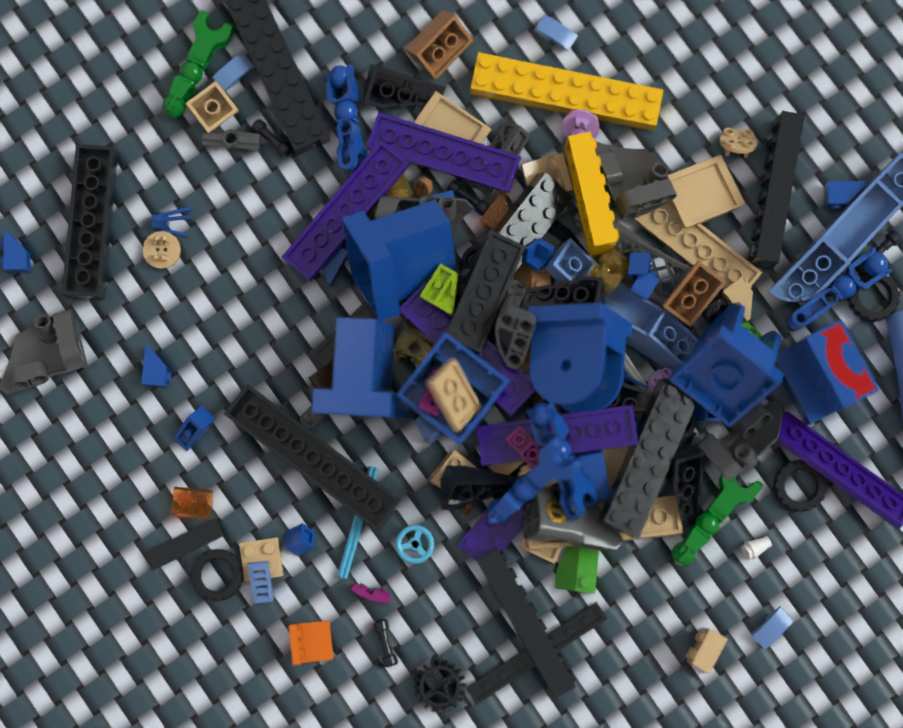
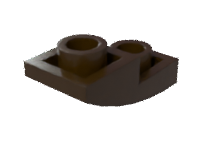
(323, 377)

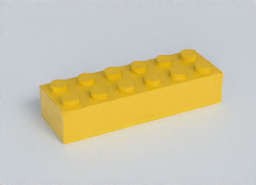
(590, 193)

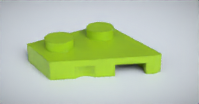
(441, 289)

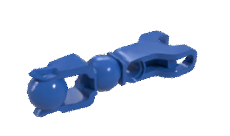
(350, 142)
(842, 288)
(550, 467)
(576, 488)

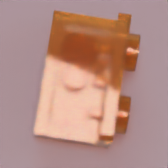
(192, 503)

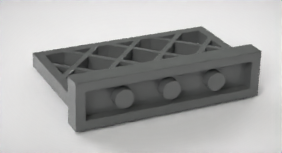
(659, 294)

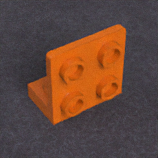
(311, 642)

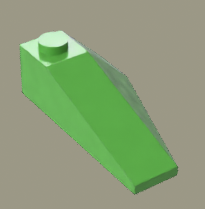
(577, 570)

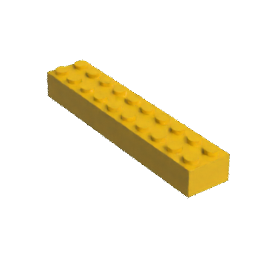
(566, 91)

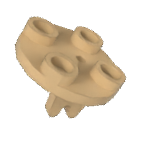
(738, 141)
(161, 259)

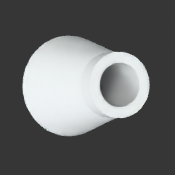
(754, 548)

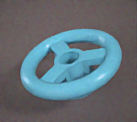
(424, 554)

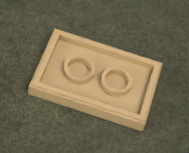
(454, 395)

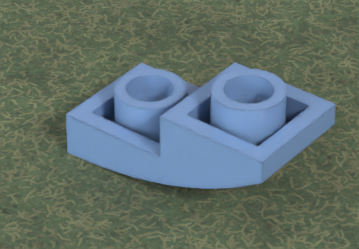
(555, 31)
(233, 71)
(772, 628)

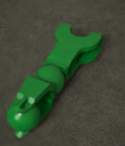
(198, 58)
(709, 522)

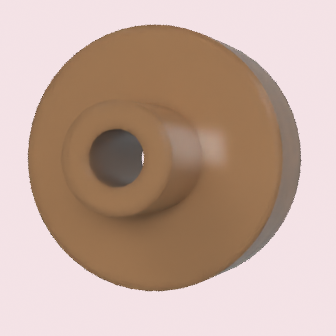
(423, 186)

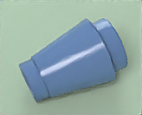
(427, 430)

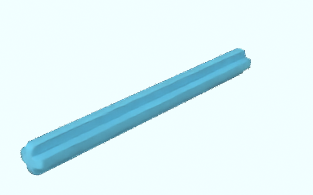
(353, 537)

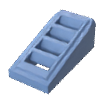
(265, 593)

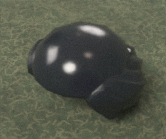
(715, 307)

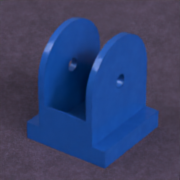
(578, 355)
(730, 367)

